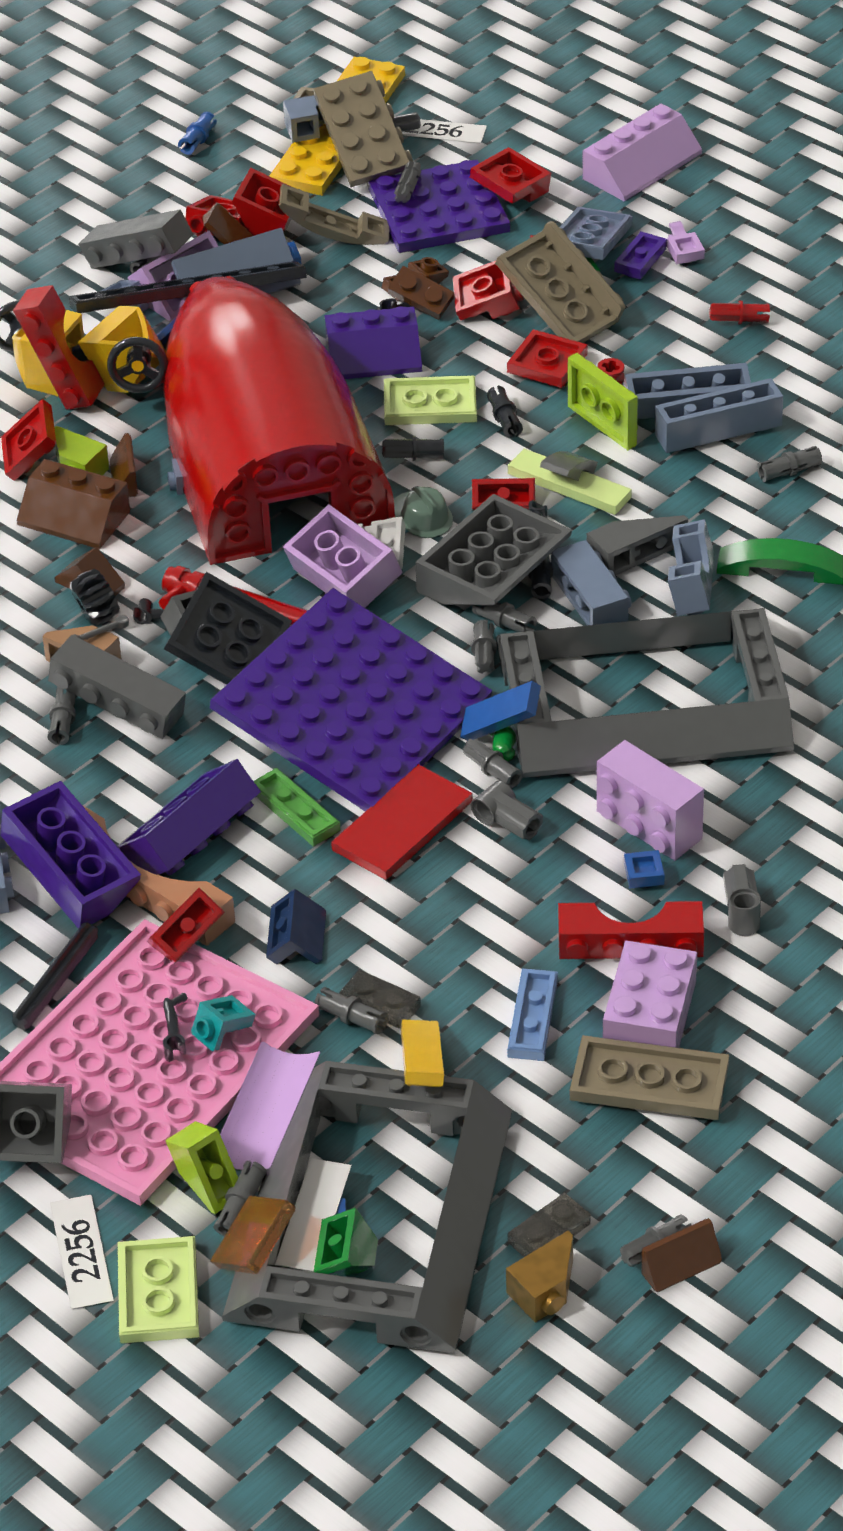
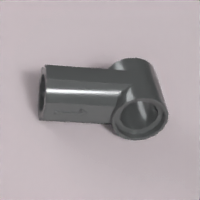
(500, 805)
(742, 900)

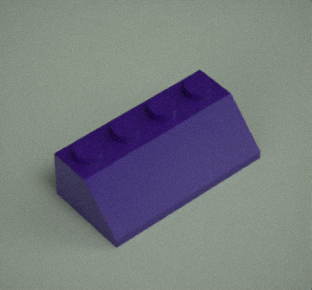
(190, 819)
(68, 853)

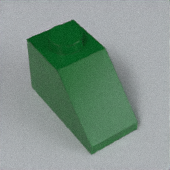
(345, 1245)

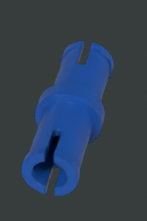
(197, 133)

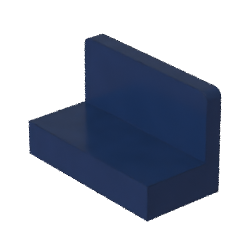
(296, 926)

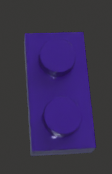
(640, 255)

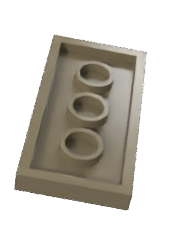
(649, 1077)

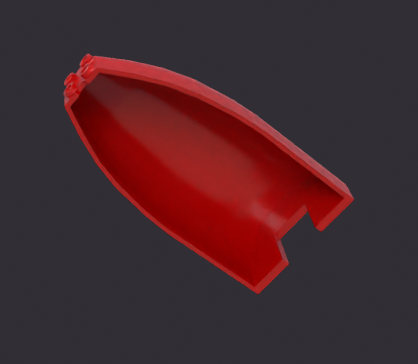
(261, 419)

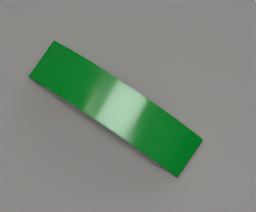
(781, 554)

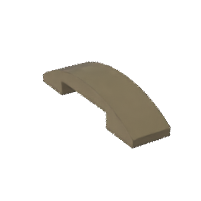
(331, 224)

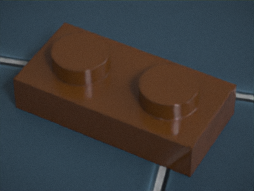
(421, 292)

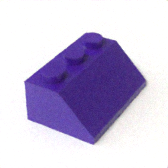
(374, 342)

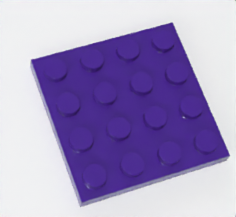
(441, 209)

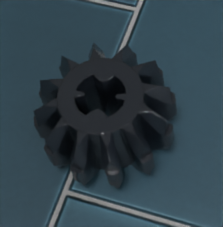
(94, 597)

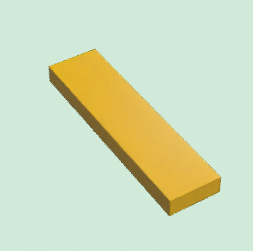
(422, 1053)

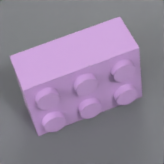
(343, 557)
(650, 800)
(650, 994)

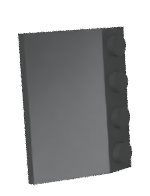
(487, 554)

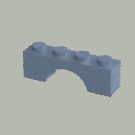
(692, 576)

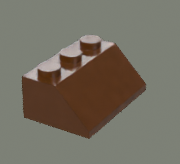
(73, 504)

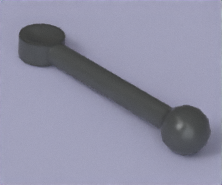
(121, 622)

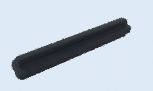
(55, 976)

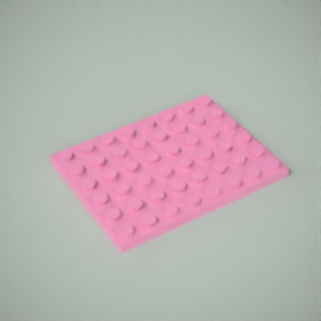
(112, 1052)

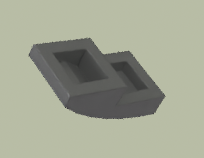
(568, 464)

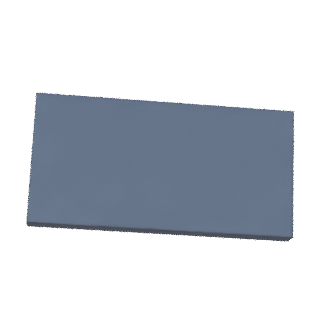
(596, 230)
(250, 252)

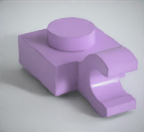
(684, 246)

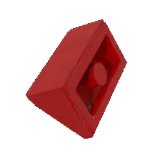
(516, 490)
(185, 926)

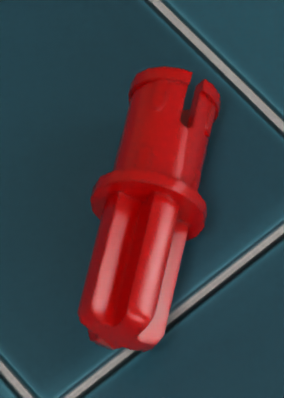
(739, 312)

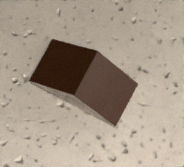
(87, 562)

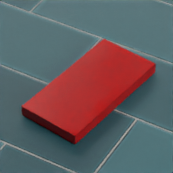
(402, 822)

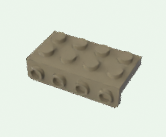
(362, 128)
(562, 285)

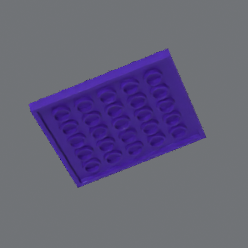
(349, 699)

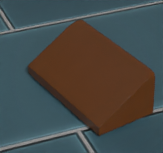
(224, 225)
(123, 464)
(681, 1255)

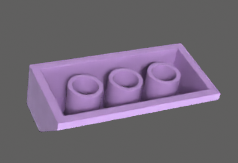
(640, 153)

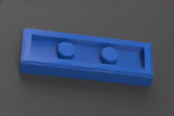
(500, 711)

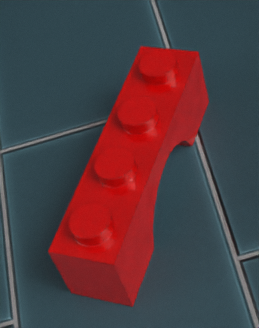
(42, 321)
(592, 935)

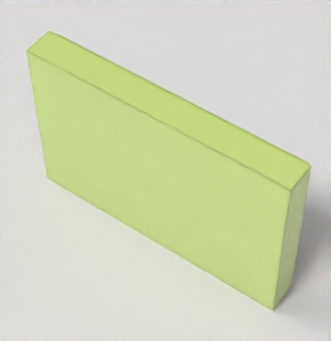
(430, 400)
(158, 1289)

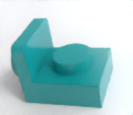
(218, 1017)

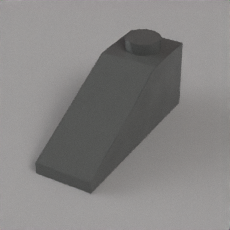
(633, 541)

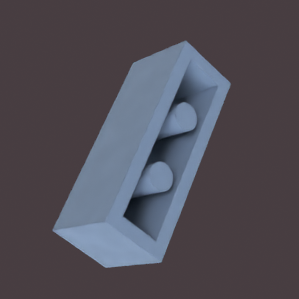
(589, 584)

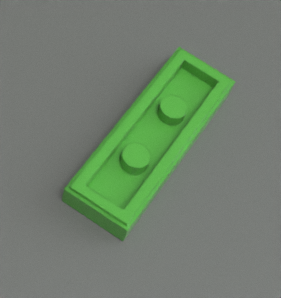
(296, 807)

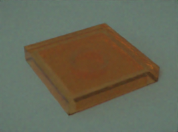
(253, 1234)

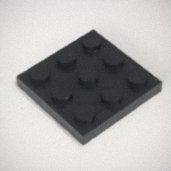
(224, 629)

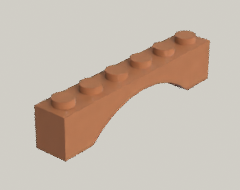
(166, 895)

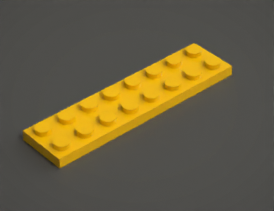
(314, 162)

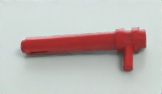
(181, 580)

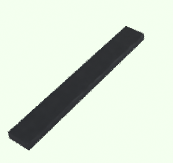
(181, 287)

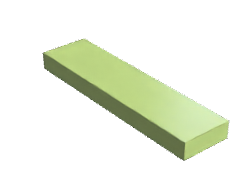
(589, 489)

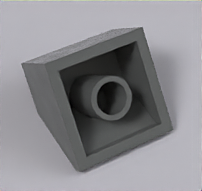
(34, 1121)

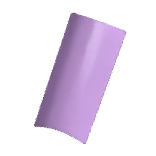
(266, 1105)

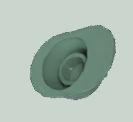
(424, 512)

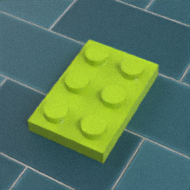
(602, 401)

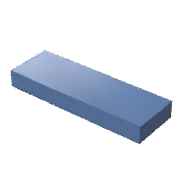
(532, 1014)

